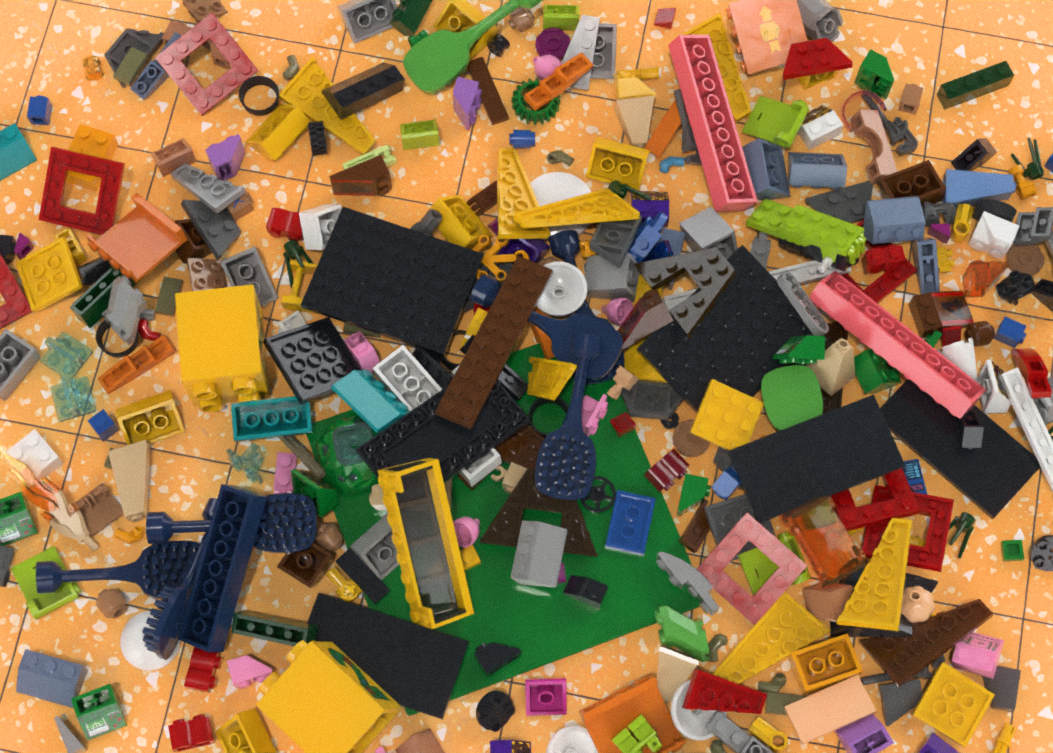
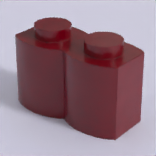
(666, 470)

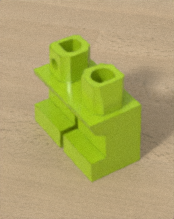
(642, 732)

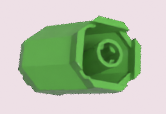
(682, 633)

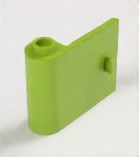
(776, 121)
(765, 567)
(44, 603)

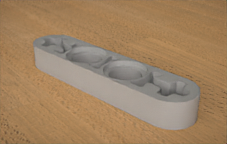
(791, 288)

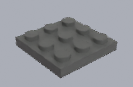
(726, 515)

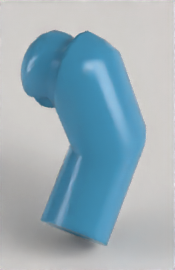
(670, 161)

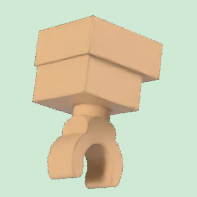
(623, 379)

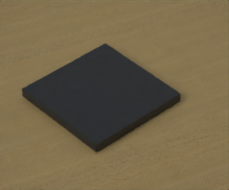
(311, 358)

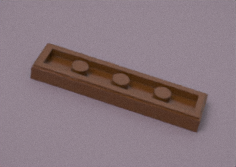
(490, 97)

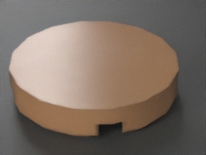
(1025, 259)
(686, 443)

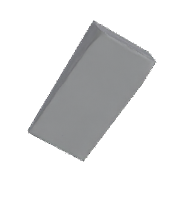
(71, 742)

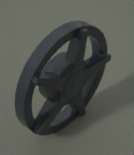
(598, 494)

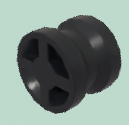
(498, 45)

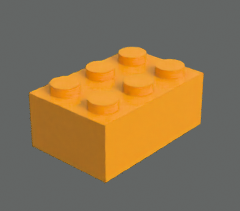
(95, 143)
(825, 664)

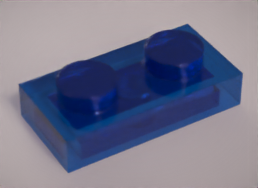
(661, 250)

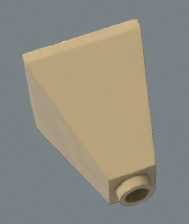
(635, 118)
(836, 368)
(673, 671)

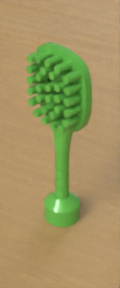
(445, 54)
(791, 396)

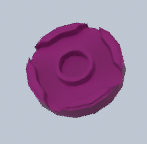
(552, 42)

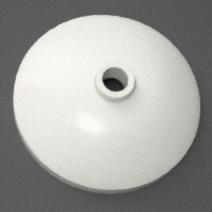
(571, 283)
(133, 645)
(687, 722)
(571, 740)

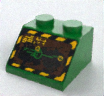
(321, 494)

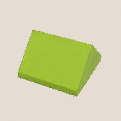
(561, 16)
(419, 134)

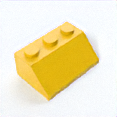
(461, 15)
(278, 131)
(617, 161)
(459, 222)
(150, 419)
(245, 734)

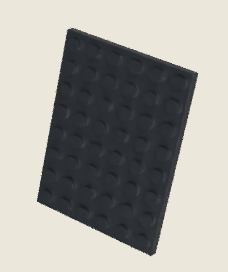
(392, 281)
(734, 338)

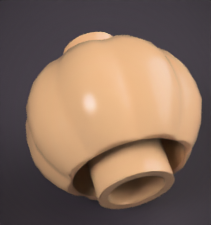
(917, 604)

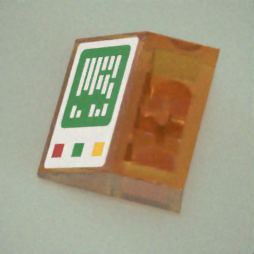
(982, 276)

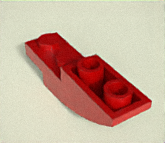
(1033, 371)

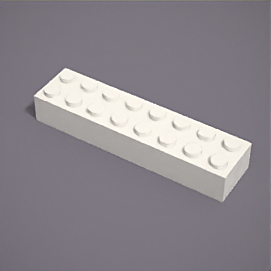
(412, 387)

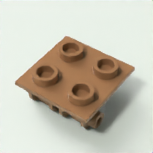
(202, 8)
(206, 274)
(98, 509)

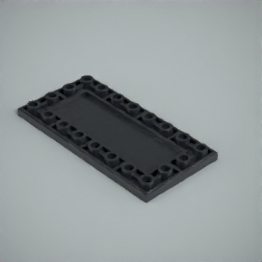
(427, 435)
(816, 458)
(984, 474)
(403, 658)

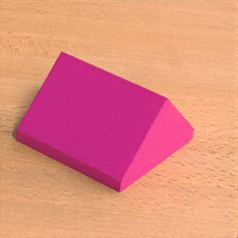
(546, 697)

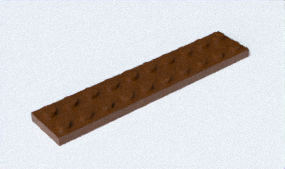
(494, 343)

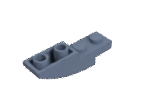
(152, 76)

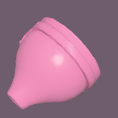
(545, 65)
(617, 310)
(466, 531)

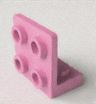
(591, 412)

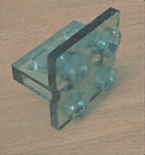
(65, 354)
(72, 398)
(248, 462)

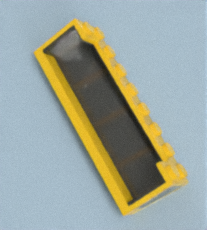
(425, 542)

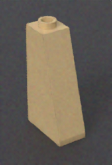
(131, 475)

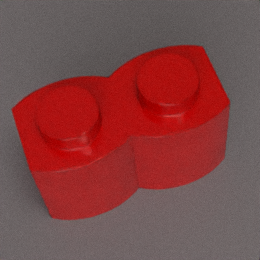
(284, 224)
(883, 259)
(202, 670)
(191, 734)

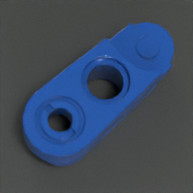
(647, 236)

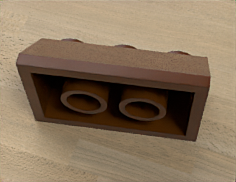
(916, 180)

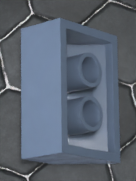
(767, 169)
(816, 170)
(894, 220)
(49, 678)

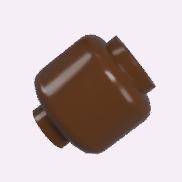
(980, 332)

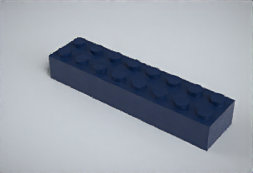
(222, 568)

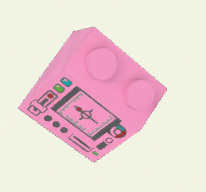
(978, 654)

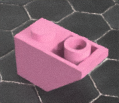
(362, 351)
(246, 671)

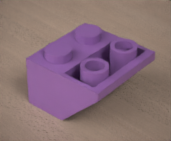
(466, 101)
(226, 157)
(864, 736)

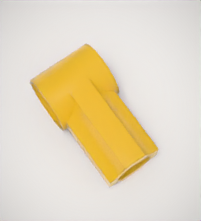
(961, 222)
(767, 733)

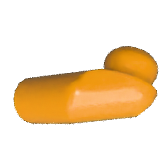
(130, 537)

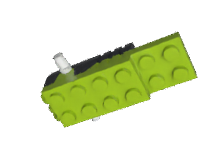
(811, 234)

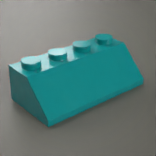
(14, 152)
(370, 399)
(270, 418)

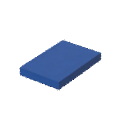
(630, 522)

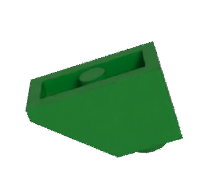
(692, 493)

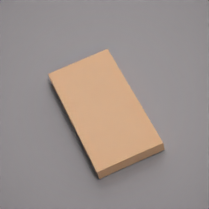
(829, 709)

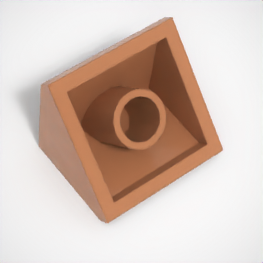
(173, 156)
(827, 602)
(421, 743)

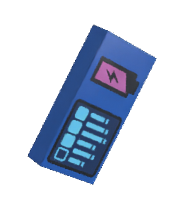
(914, 476)

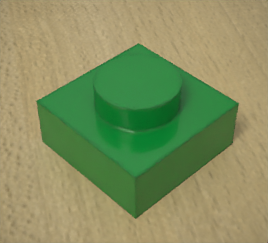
(933, 339)
(1012, 550)

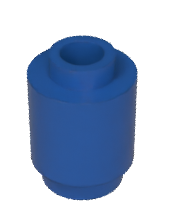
(522, 139)

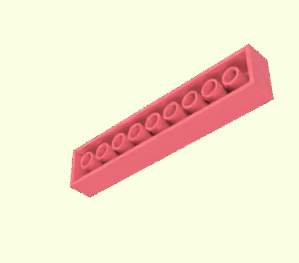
(712, 123)
(897, 344)

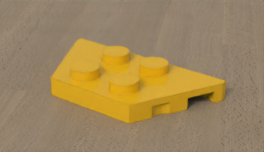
(548, 377)

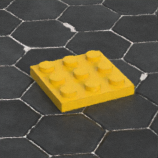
(49, 275)
(726, 416)
(953, 704)

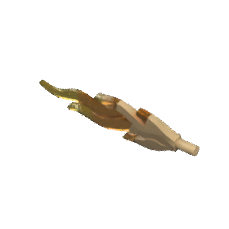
(66, 518)

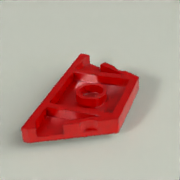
(814, 58)

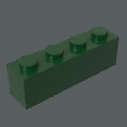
(409, 15)
(975, 85)
(95, 300)
(272, 628)

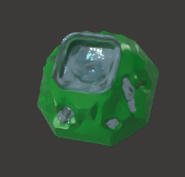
(341, 463)

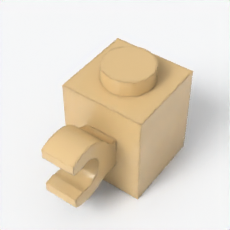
(510, 477)

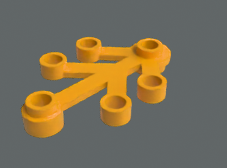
(490, 257)

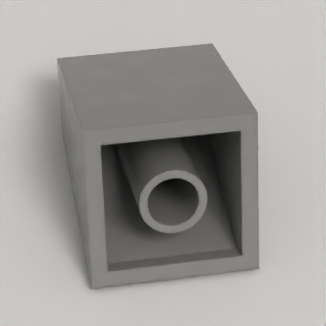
(708, 231)
(608, 280)

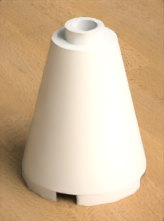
(963, 356)

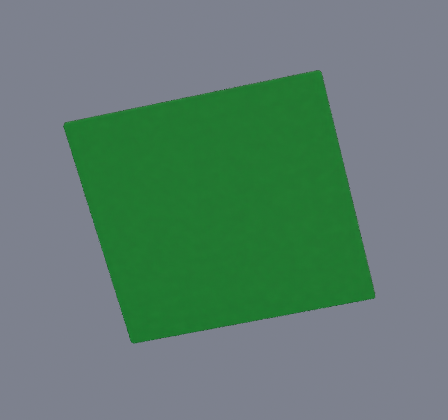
(542, 618)

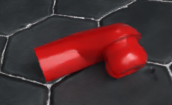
(145, 331)

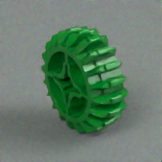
(520, 105)

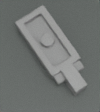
(760, 248)

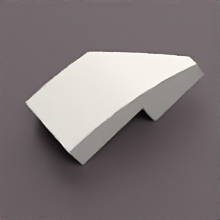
(292, 321)

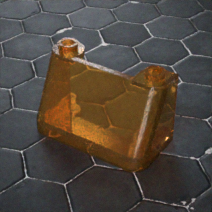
(824, 540)

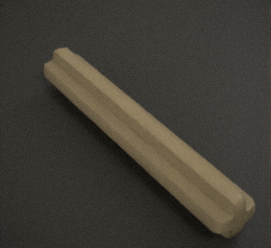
(303, 456)

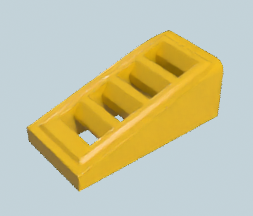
(78, 254)

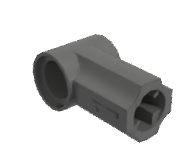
(428, 222)
(6, 558)

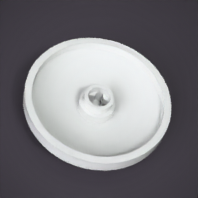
(557, 187)

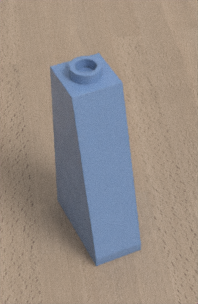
(972, 186)

